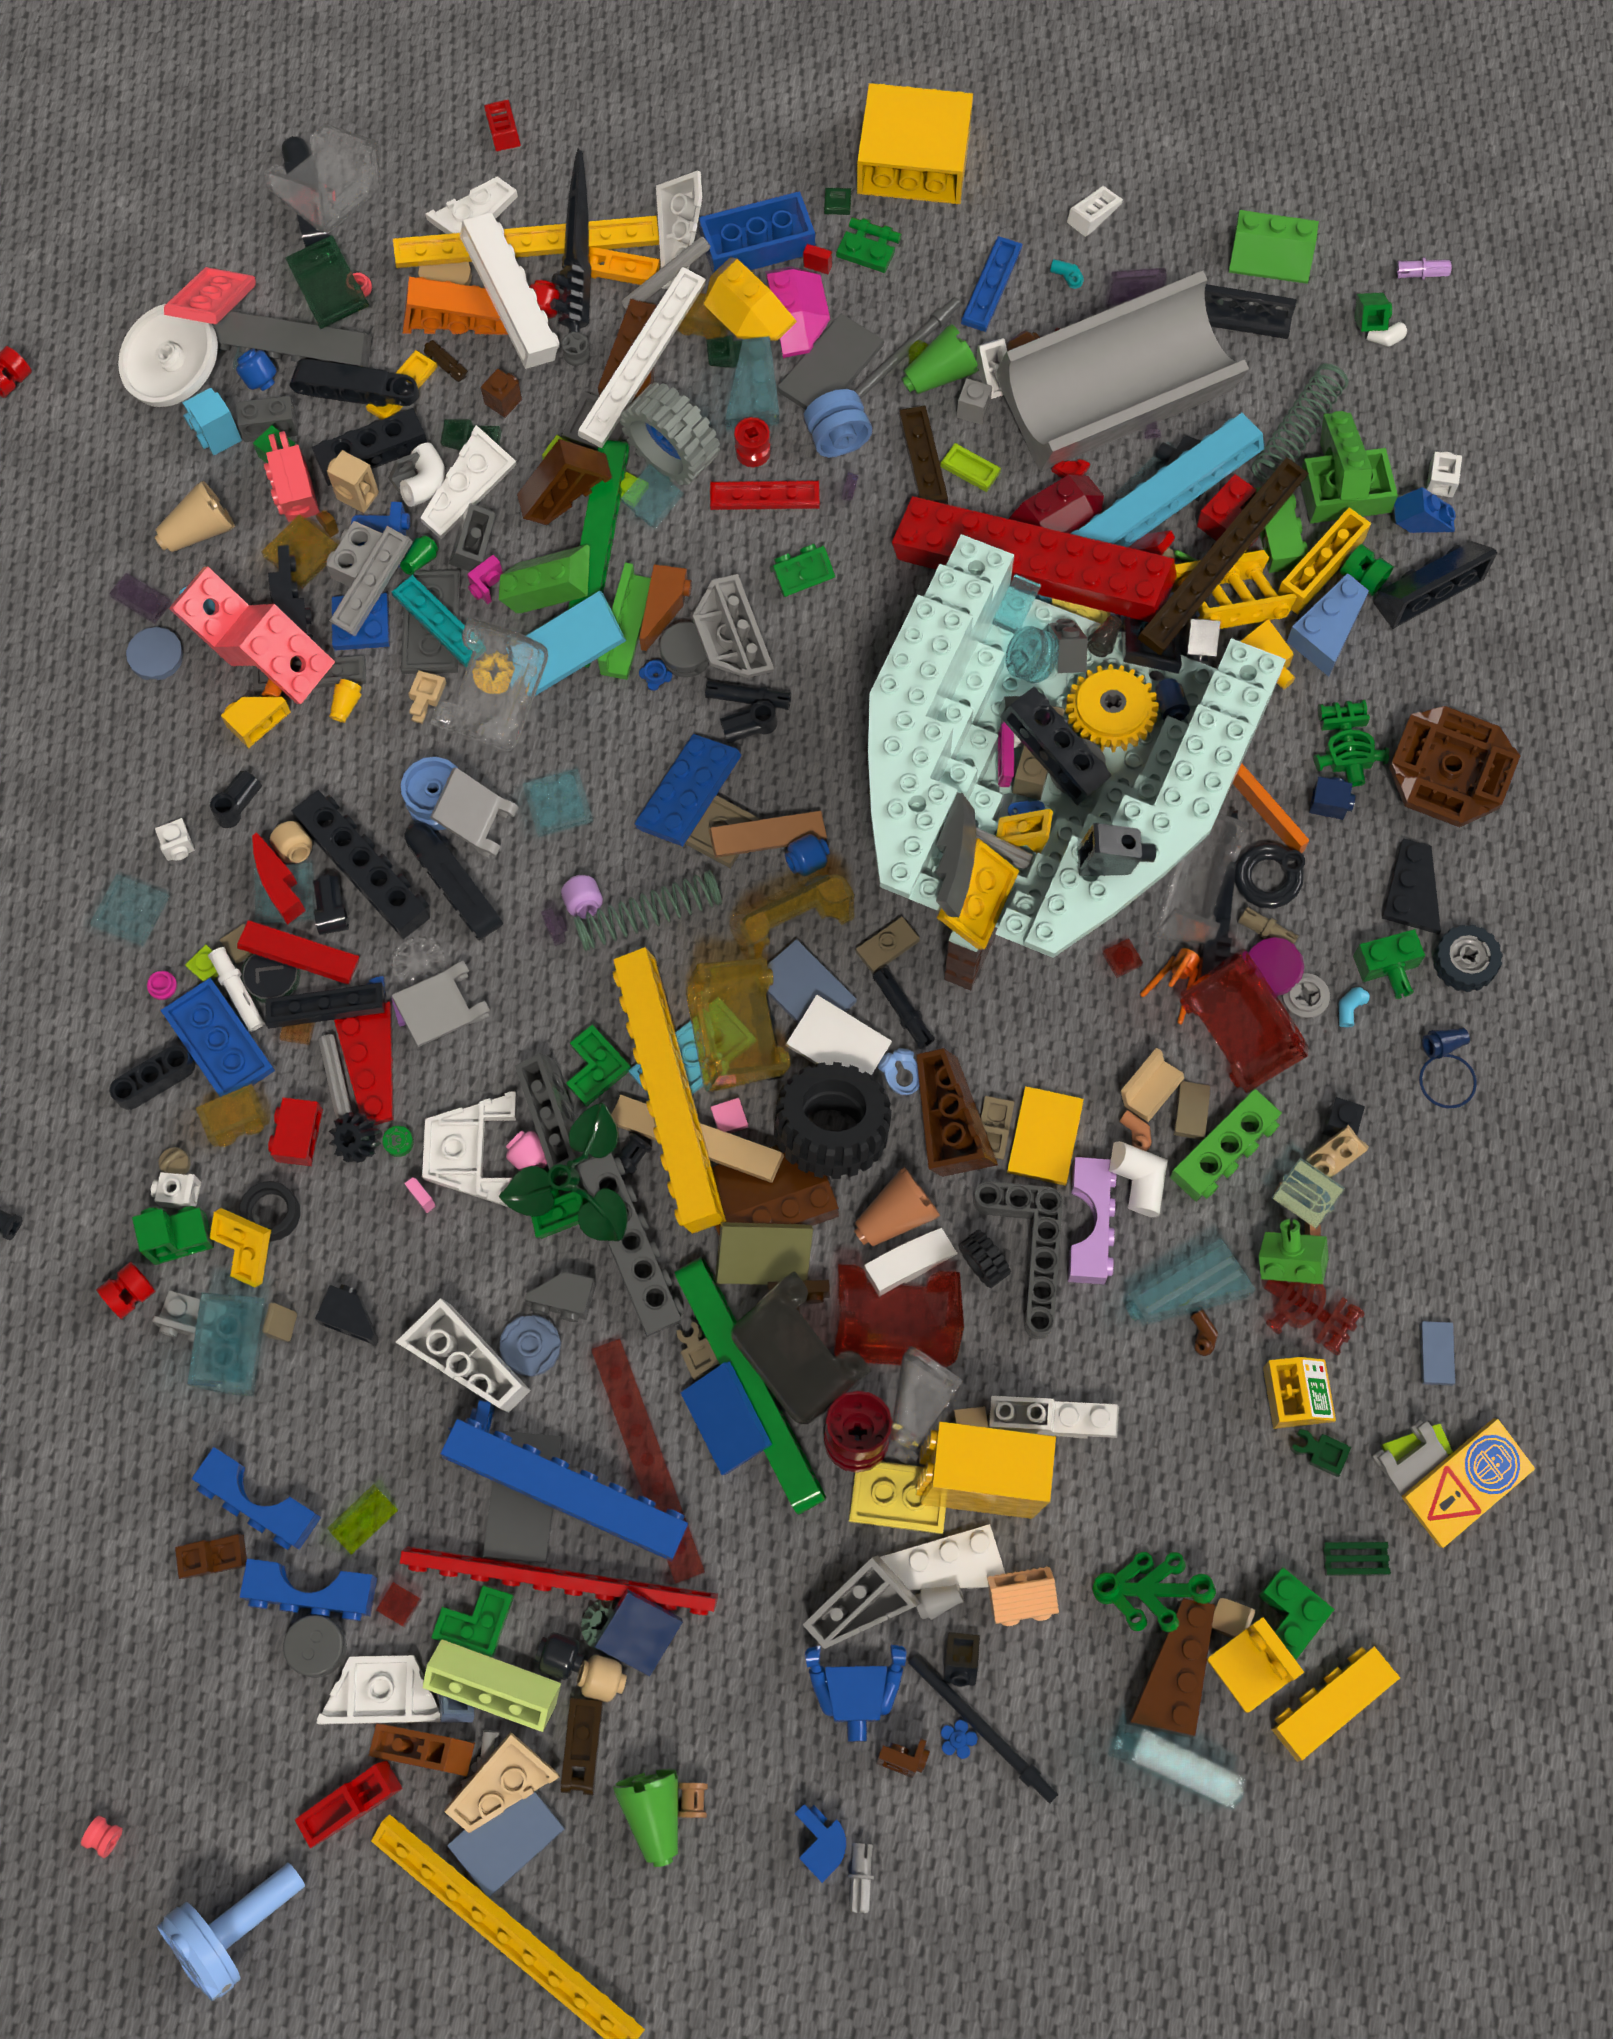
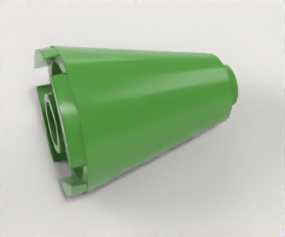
(940, 363)
(652, 1813)

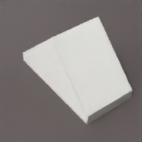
(988, 359)

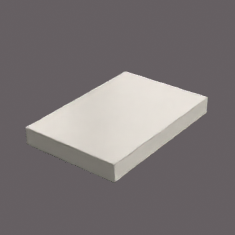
(835, 1036)

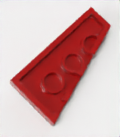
(369, 1061)

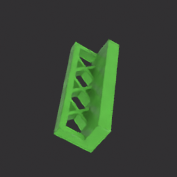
(629, 614)

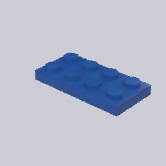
(688, 789)
(217, 1039)

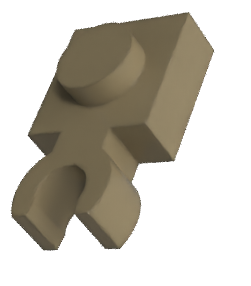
(699, 1354)

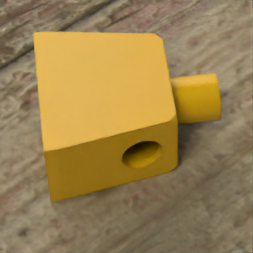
(1269, 640)

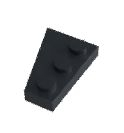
(1413, 889)

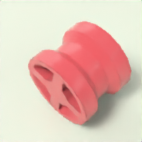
(101, 1836)

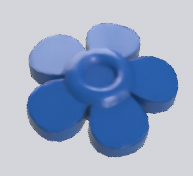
(958, 1739)

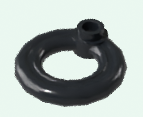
(1274, 852)

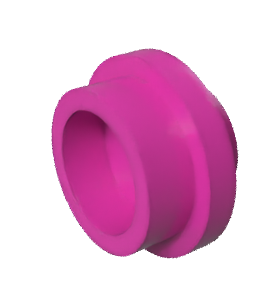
(161, 985)

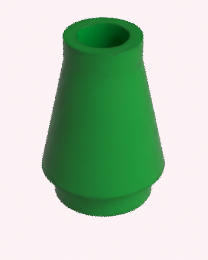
(420, 553)

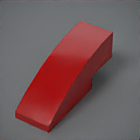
(276, 880)
(348, 1803)

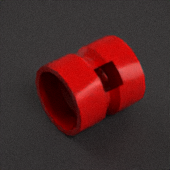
(14, 367)
(752, 442)
(134, 1282)

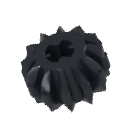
(344, 1140)

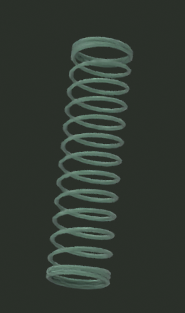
(1273, 466)
(710, 883)

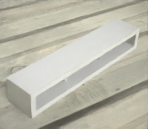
(509, 290)

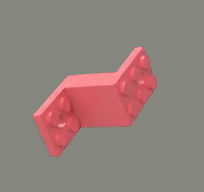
(252, 635)

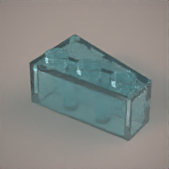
(753, 385)

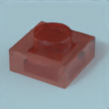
(1122, 958)
(398, 1604)

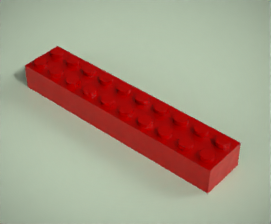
(1063, 563)

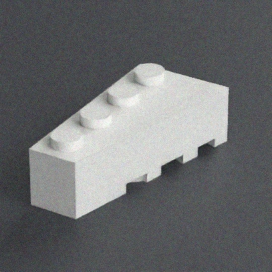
(461, 1353)

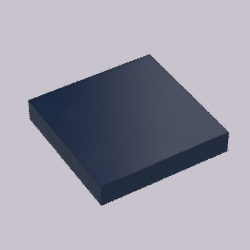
(638, 1632)

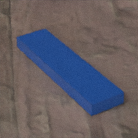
(991, 284)

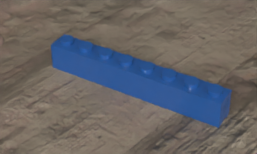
(564, 1489)

